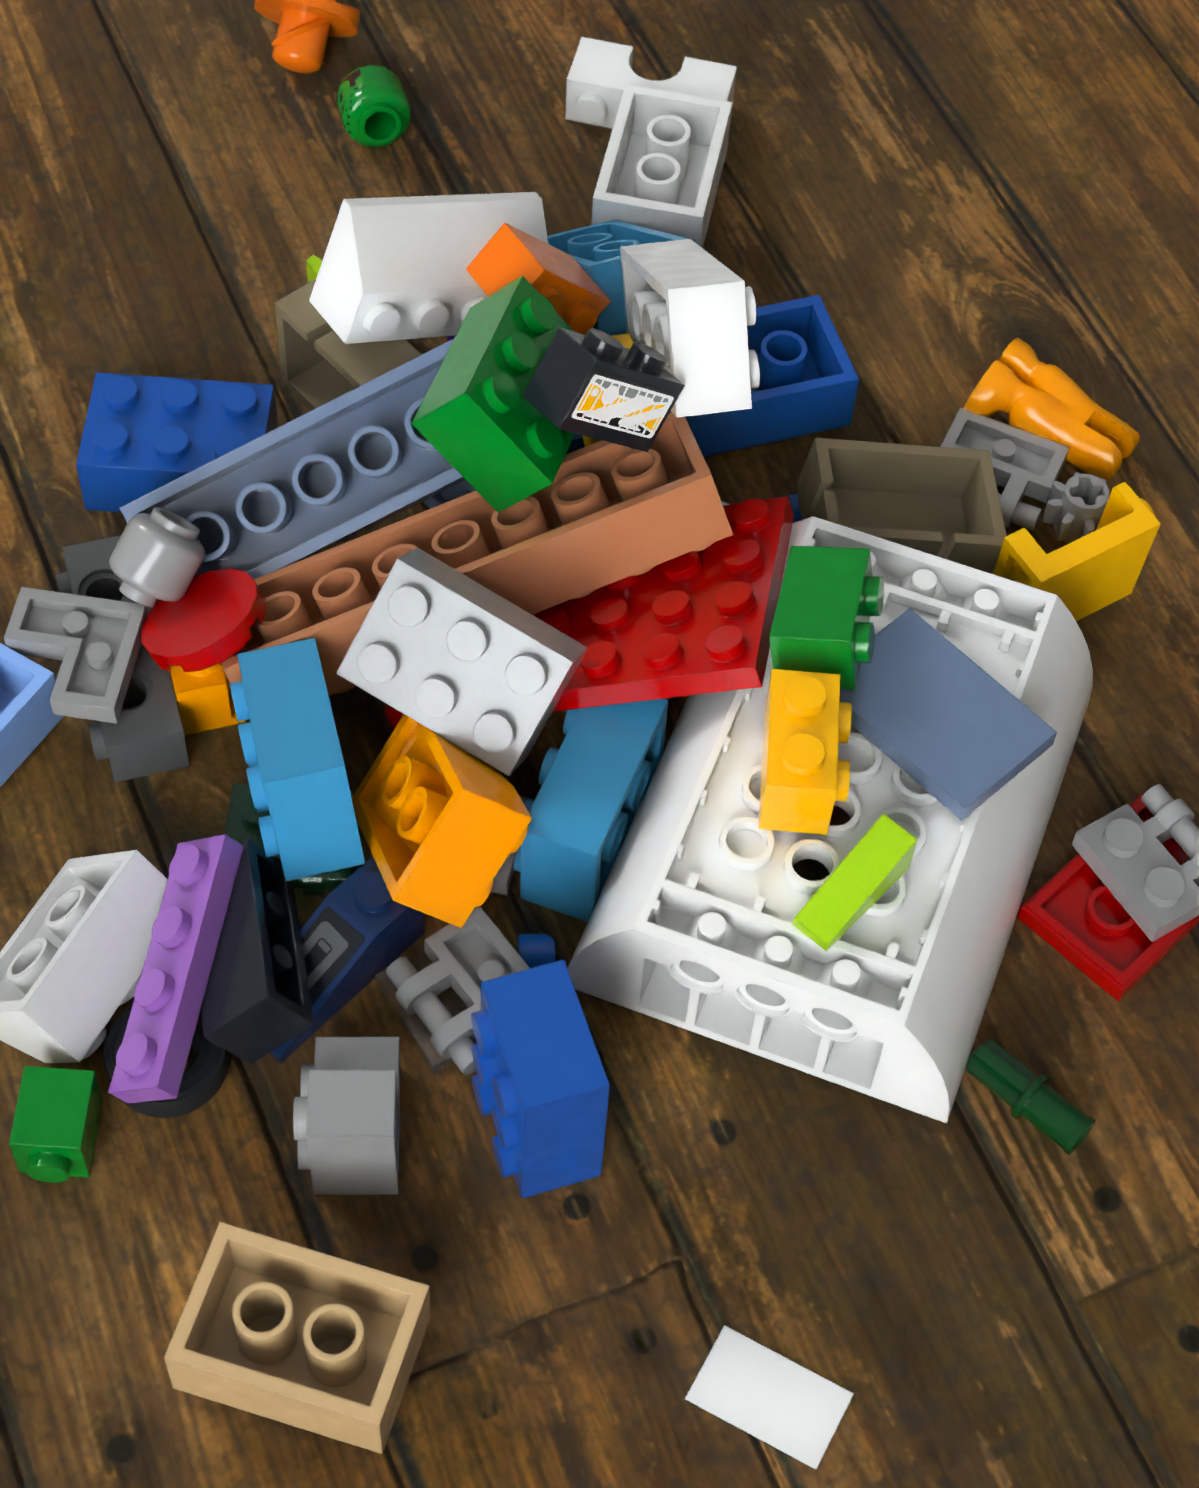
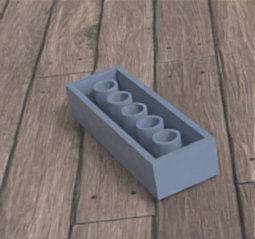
(313, 477)

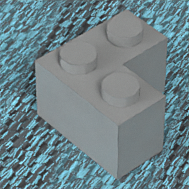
(350, 1116)

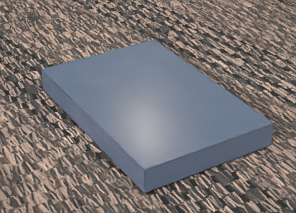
(943, 716)

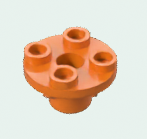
(305, 29)

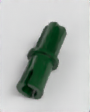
(1029, 1096)

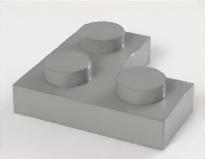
(92, 639)

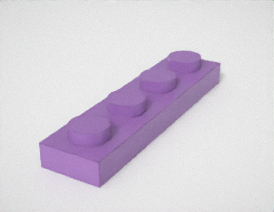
(176, 970)

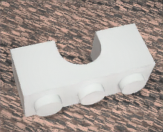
(605, 67)

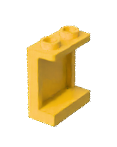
(1092, 568)

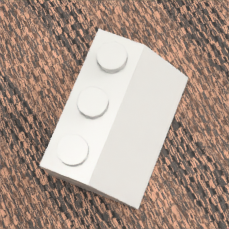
(78, 955)

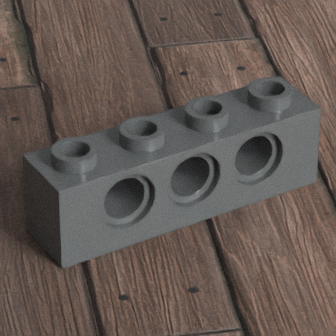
(151, 734)

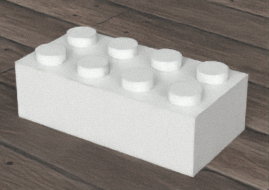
(696, 318)

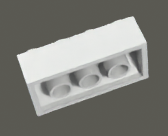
(403, 262)

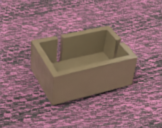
(317, 361)
(908, 495)

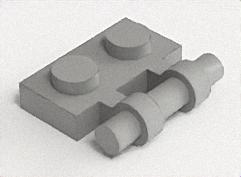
(1019, 460)
(1139, 868)
(459, 961)

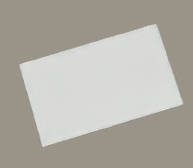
(769, 1397)

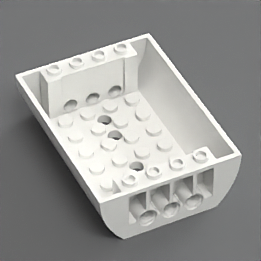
(707, 901)

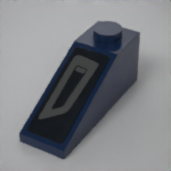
(349, 942)

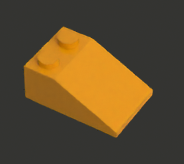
(437, 822)

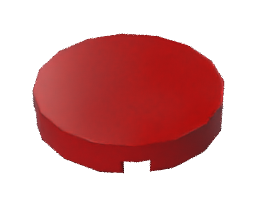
(205, 623)

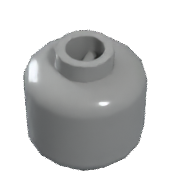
(157, 557)

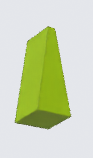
(857, 882)

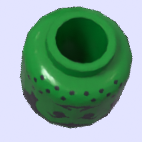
(373, 106)

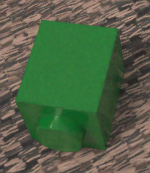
(56, 1123)

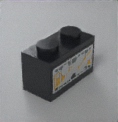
(604, 388)

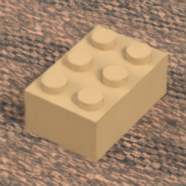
(299, 1337)

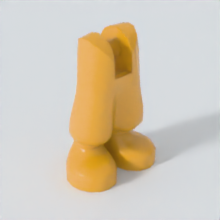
(1053, 407)

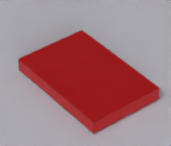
(1093, 929)

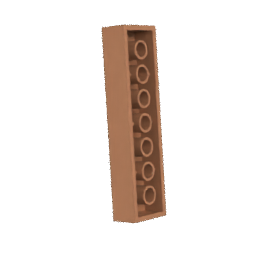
(597, 523)

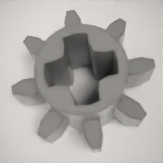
(1076, 506)

